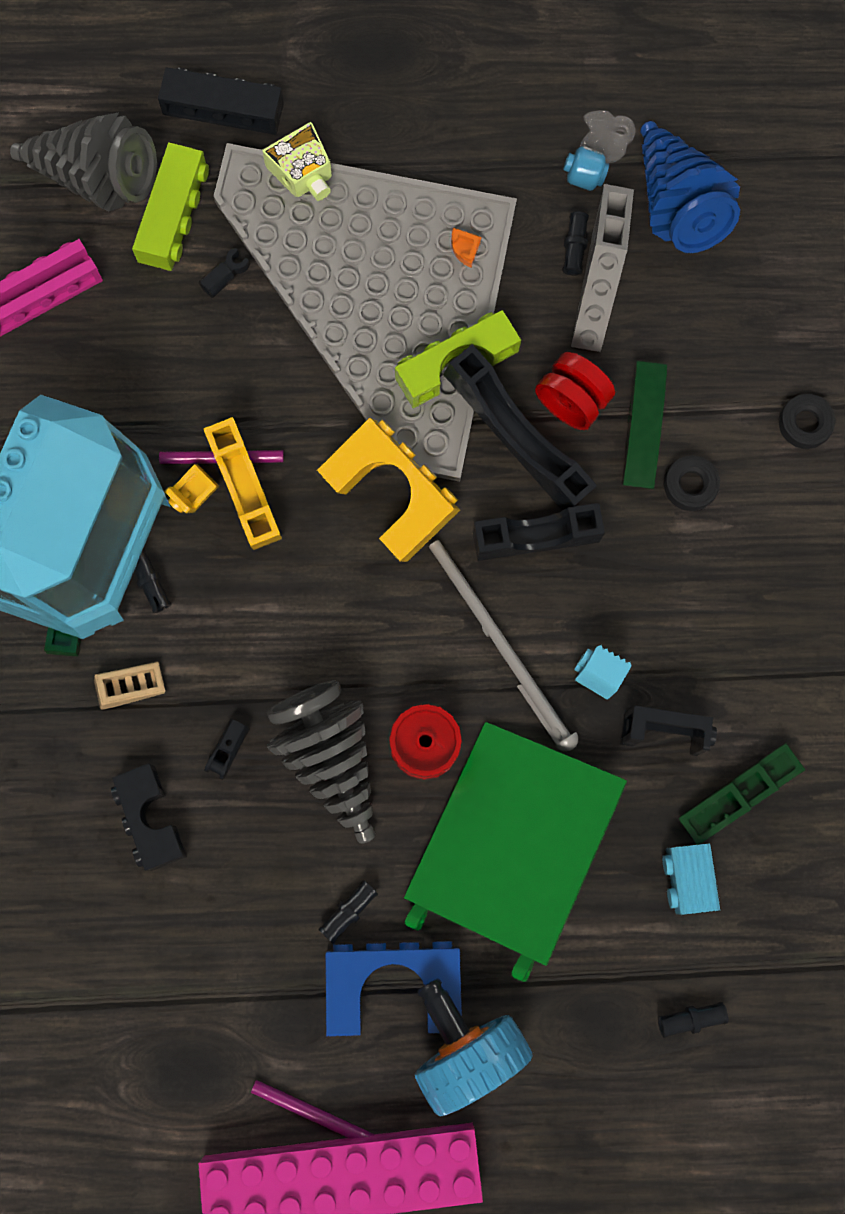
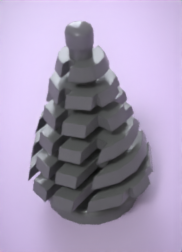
(95, 158)
(327, 749)

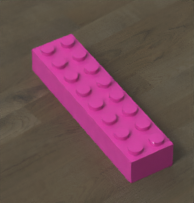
(347, 1175)

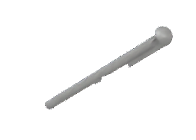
(528, 687)

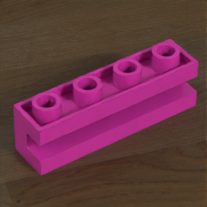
(45, 284)

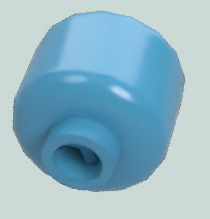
(586, 168)

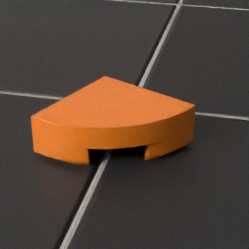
(465, 246)

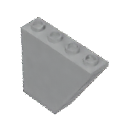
(603, 267)

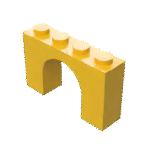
(429, 505)

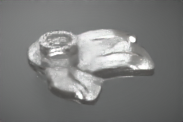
(604, 135)

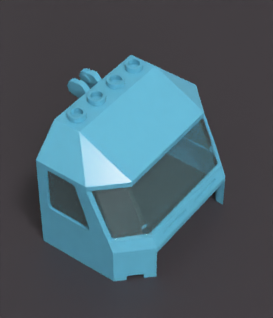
(71, 517)

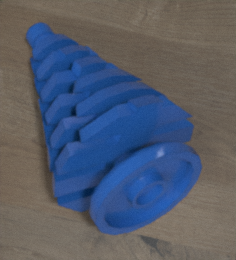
(687, 192)

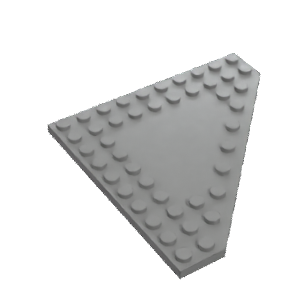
(375, 281)

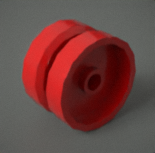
(575, 390)
(425, 761)

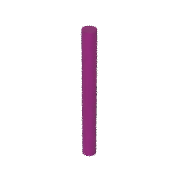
(207, 457)
(308, 1111)

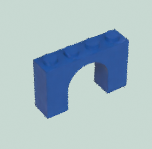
(350, 968)

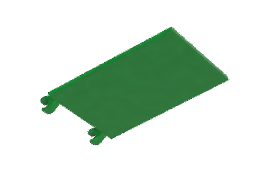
(515, 844)

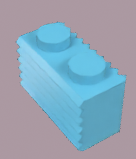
(601, 671)
(691, 879)

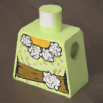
(300, 163)

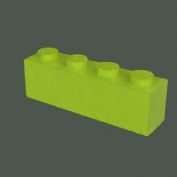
(170, 207)

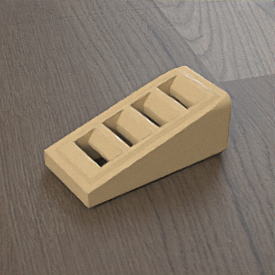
(131, 696)

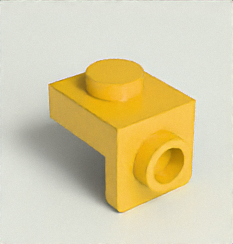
(191, 490)

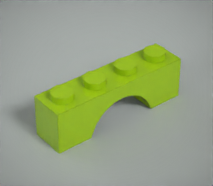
(421, 374)

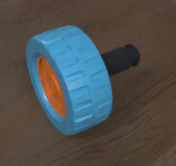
(472, 1059)

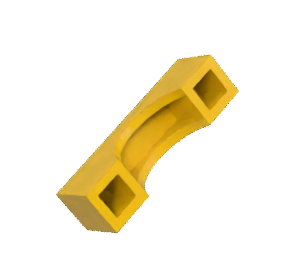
(242, 483)

